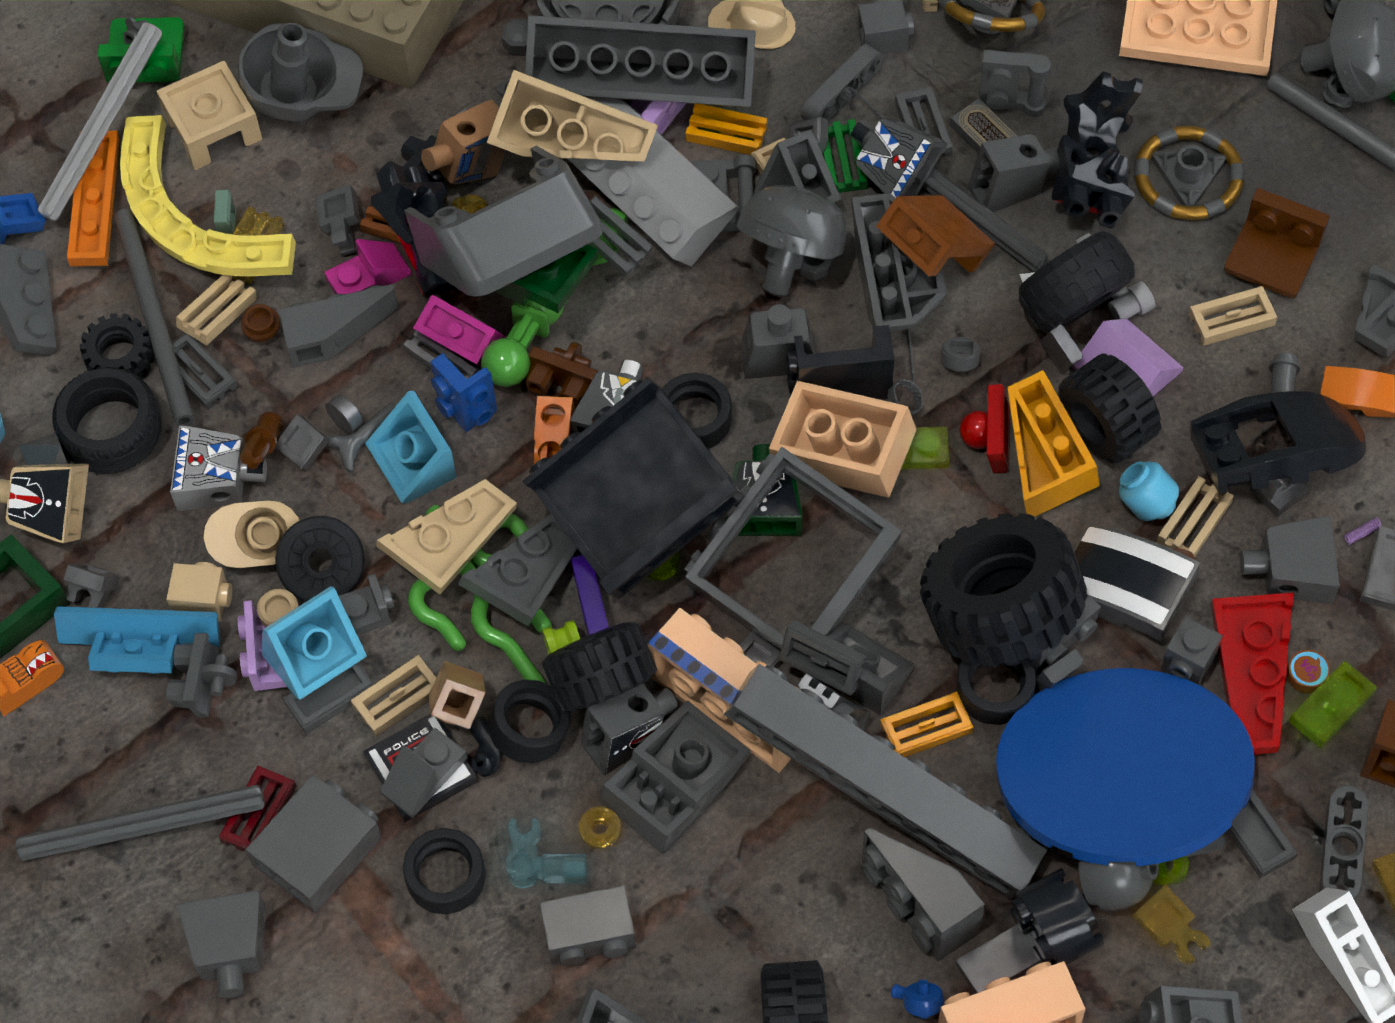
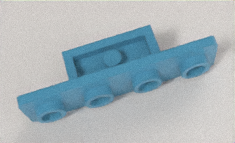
(133, 637)

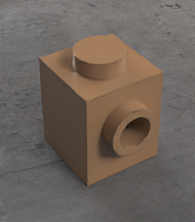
(456, 695)

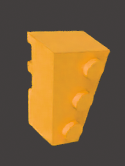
(1048, 446)

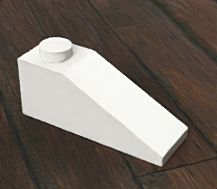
(1349, 951)

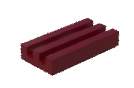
(288, 785)

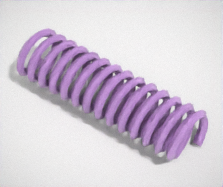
(1365, 533)

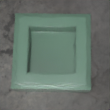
(224, 212)

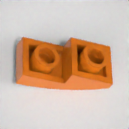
(1361, 390)

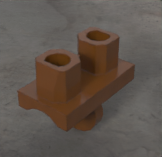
(561, 368)

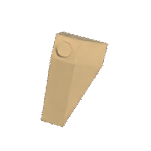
(566, 124)

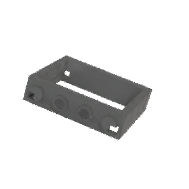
(726, 531)

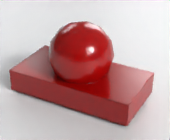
(990, 429)

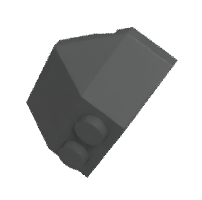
(892, 284)

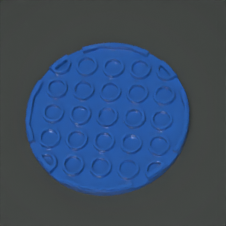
(1125, 766)

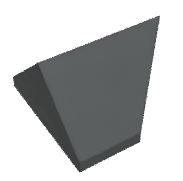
(801, 165)

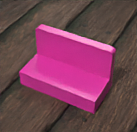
(456, 329)

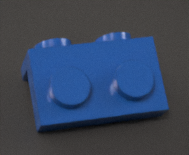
(466, 400)

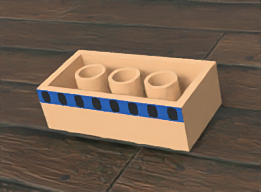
(708, 674)

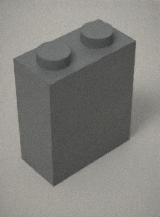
(315, 842)

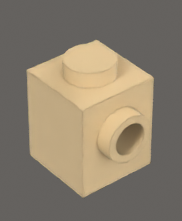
(199, 588)

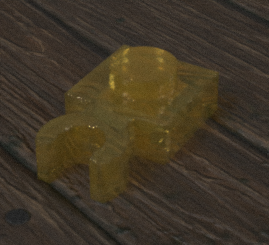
(1167, 919)

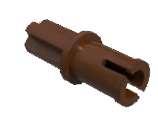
(261, 439)

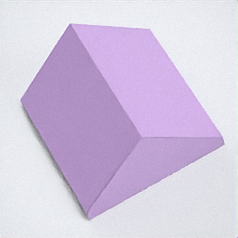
(1136, 350)

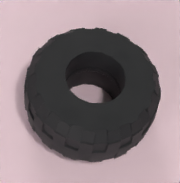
(1076, 281)

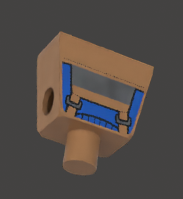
(462, 146)

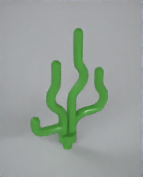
(479, 613)

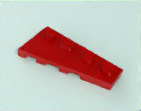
(1255, 661)

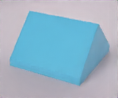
(411, 450)
(312, 644)

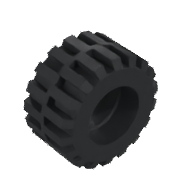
(1110, 407)
(599, 666)
(793, 992)

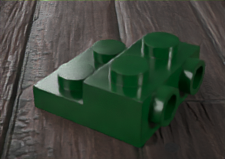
(554, 282)

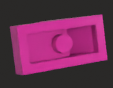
(375, 265)

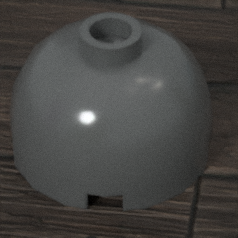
(1116, 884)

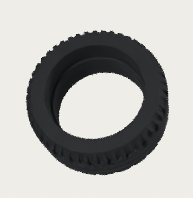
(92, 390)

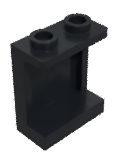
(853, 371)

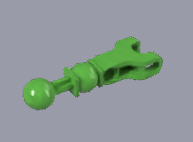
(508, 356)

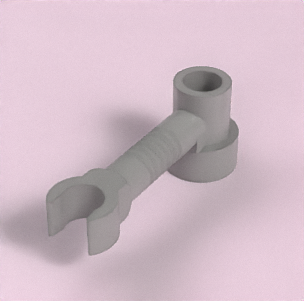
(1130, 300)

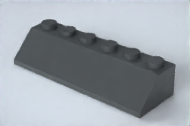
(642, 60)

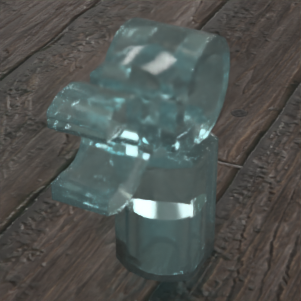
(526, 868)

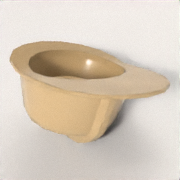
(768, 17)
(247, 532)

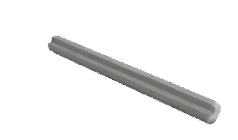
(99, 121)

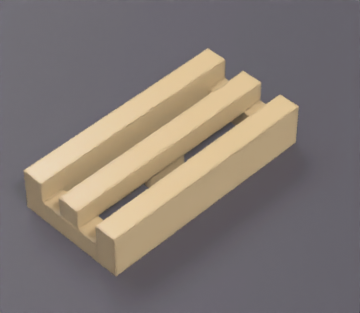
(210, 304)
(1234, 322)
(1210, 494)
(388, 683)

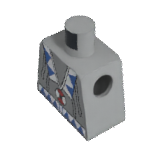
(210, 470)

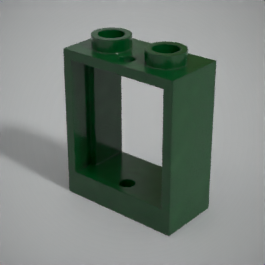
(38, 608)

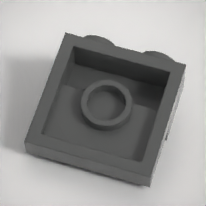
(1190, 1005)

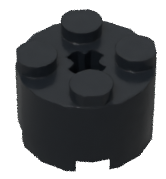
(1056, 919)

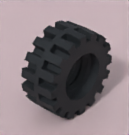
(114, 331)

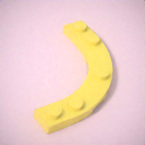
(173, 230)

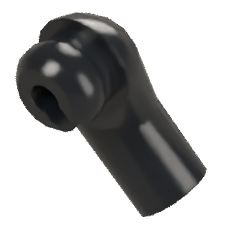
(488, 755)

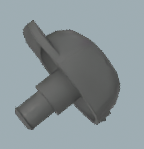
(1358, 49)
(297, 73)
(793, 226)

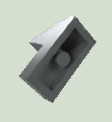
(422, 772)

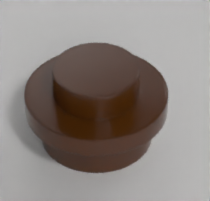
(260, 323)

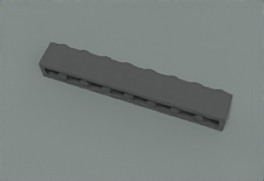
(885, 780)

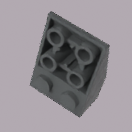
(924, 892)

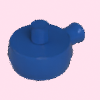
(920, 998)

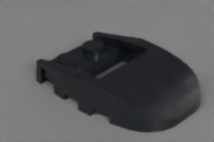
(1318, 426)

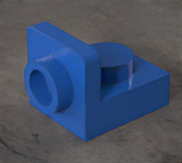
(19, 215)

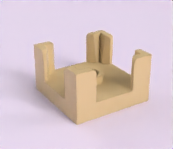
(208, 109)

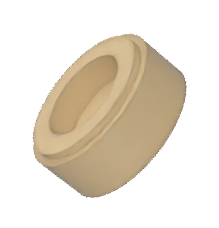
(275, 605)

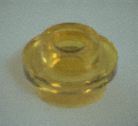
(596, 816)

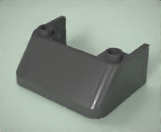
(510, 235)

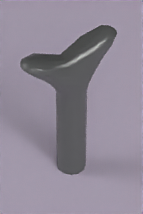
(350, 444)

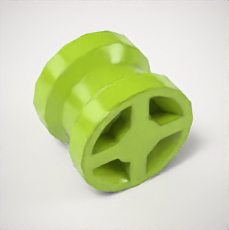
(558, 638)

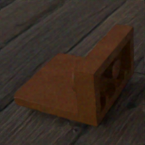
(1277, 243)

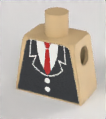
(46, 499)

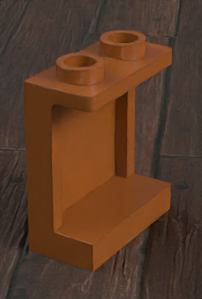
(933, 231)

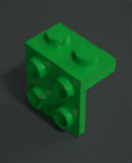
(163, 63)

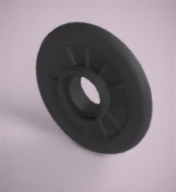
(312, 534)

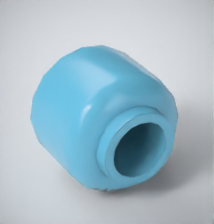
(1148, 491)

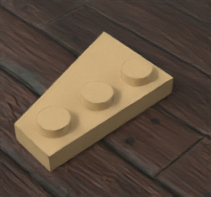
(448, 538)

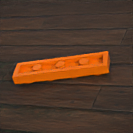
(94, 207)

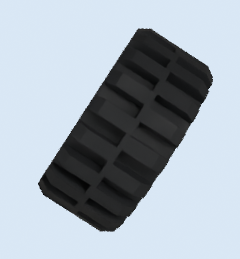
(1012, 622)

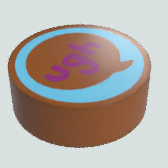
(1307, 670)

